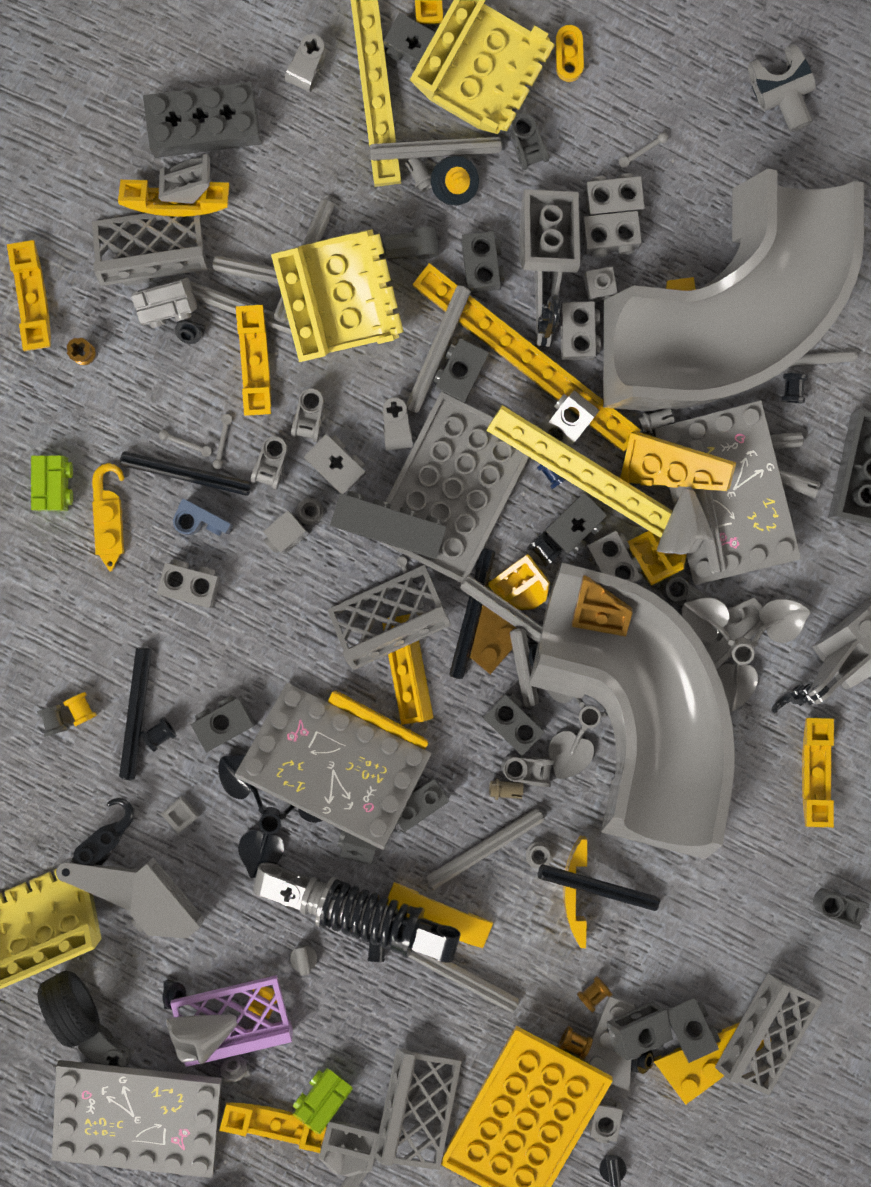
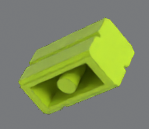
(50, 483)
(322, 1100)

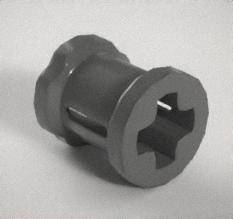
(52, 720)

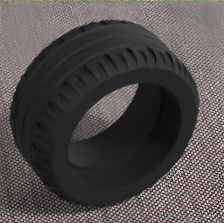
(68, 1009)

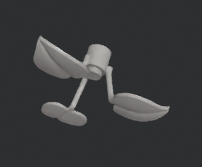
(708, 615)
(570, 751)

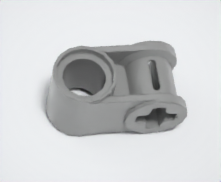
(306, 67)
(308, 417)
(396, 430)
(270, 464)
(530, 770)

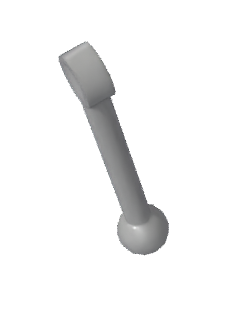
(625, 161)
(226, 420)
(205, 451)
(402, 562)

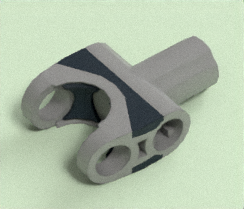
(785, 89)

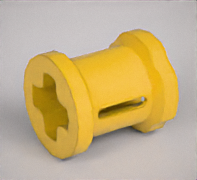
(80, 709)

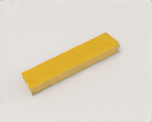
(410, 681)
(367, 714)

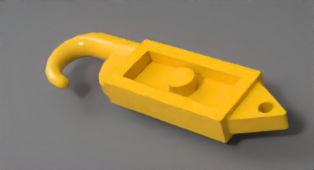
(107, 518)

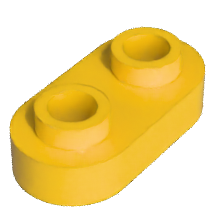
(569, 54)

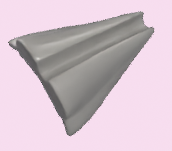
(685, 527)
(199, 1035)

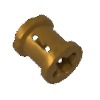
(73, 354)
(594, 994)
(585, 1043)

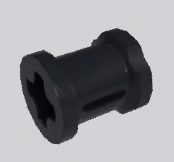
(794, 388)
(544, 549)
(158, 734)

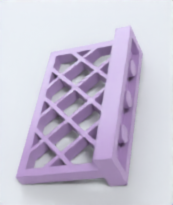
(243, 1040)

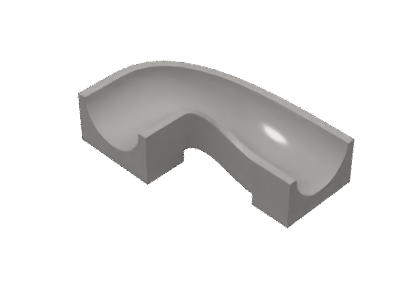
(755, 317)
(663, 710)

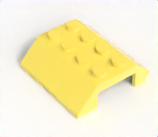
(481, 65)
(337, 294)
(44, 927)

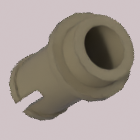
(505, 789)

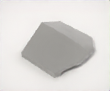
(185, 180)
(348, 1148)

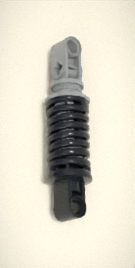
(358, 913)

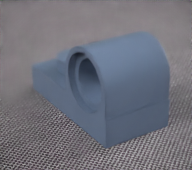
(200, 515)

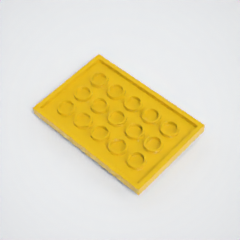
(526, 1115)

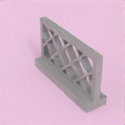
(150, 262)
(391, 638)
(755, 1028)
(396, 1111)

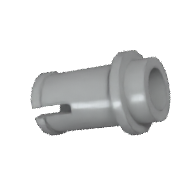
(419, 174)
(655, 420)

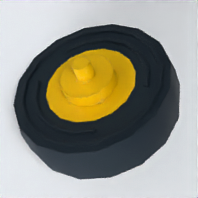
(455, 180)

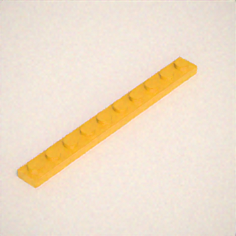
(524, 355)

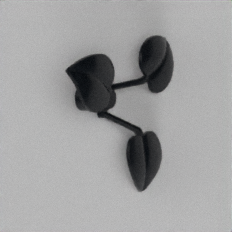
(263, 844)

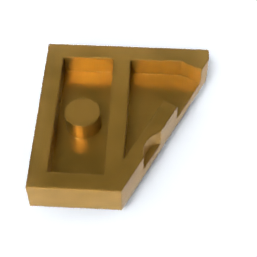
(600, 610)
(491, 640)

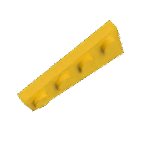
(661, 462)
(697, 1076)

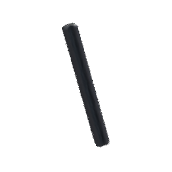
(185, 473)
(471, 617)
(135, 713)
(598, 887)

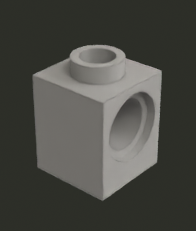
(600, 284)
(612, 1110)

